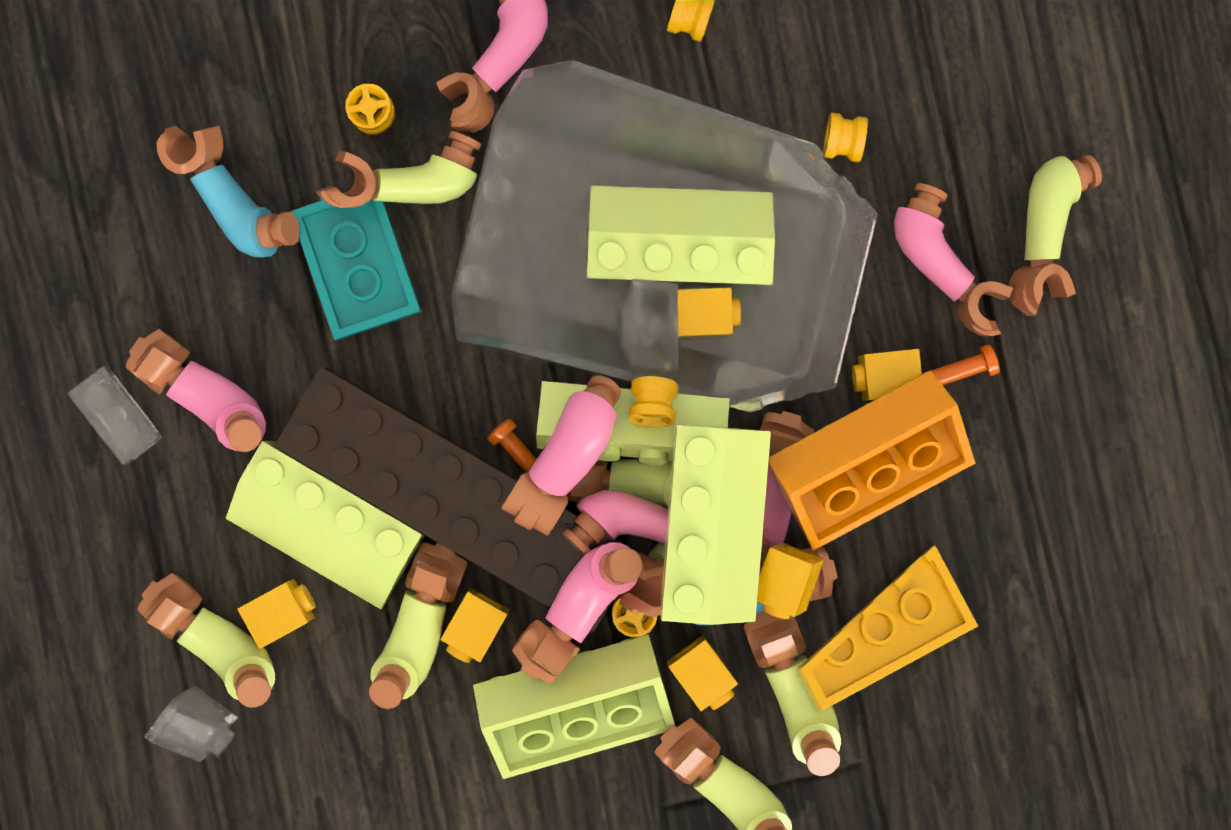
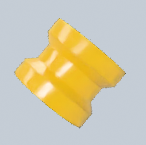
(691, 17)
(368, 99)
(845, 137)
(653, 401)
(631, 623)

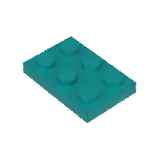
(356, 266)

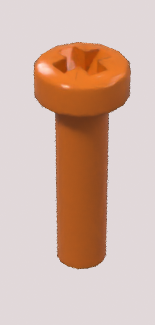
(985, 361)
(512, 444)

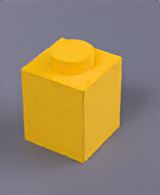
(707, 312)
(885, 372)
(787, 580)
(278, 612)
(474, 626)
(703, 674)

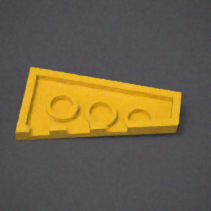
(897, 627)

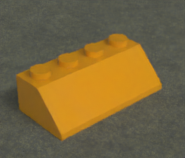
(872, 459)

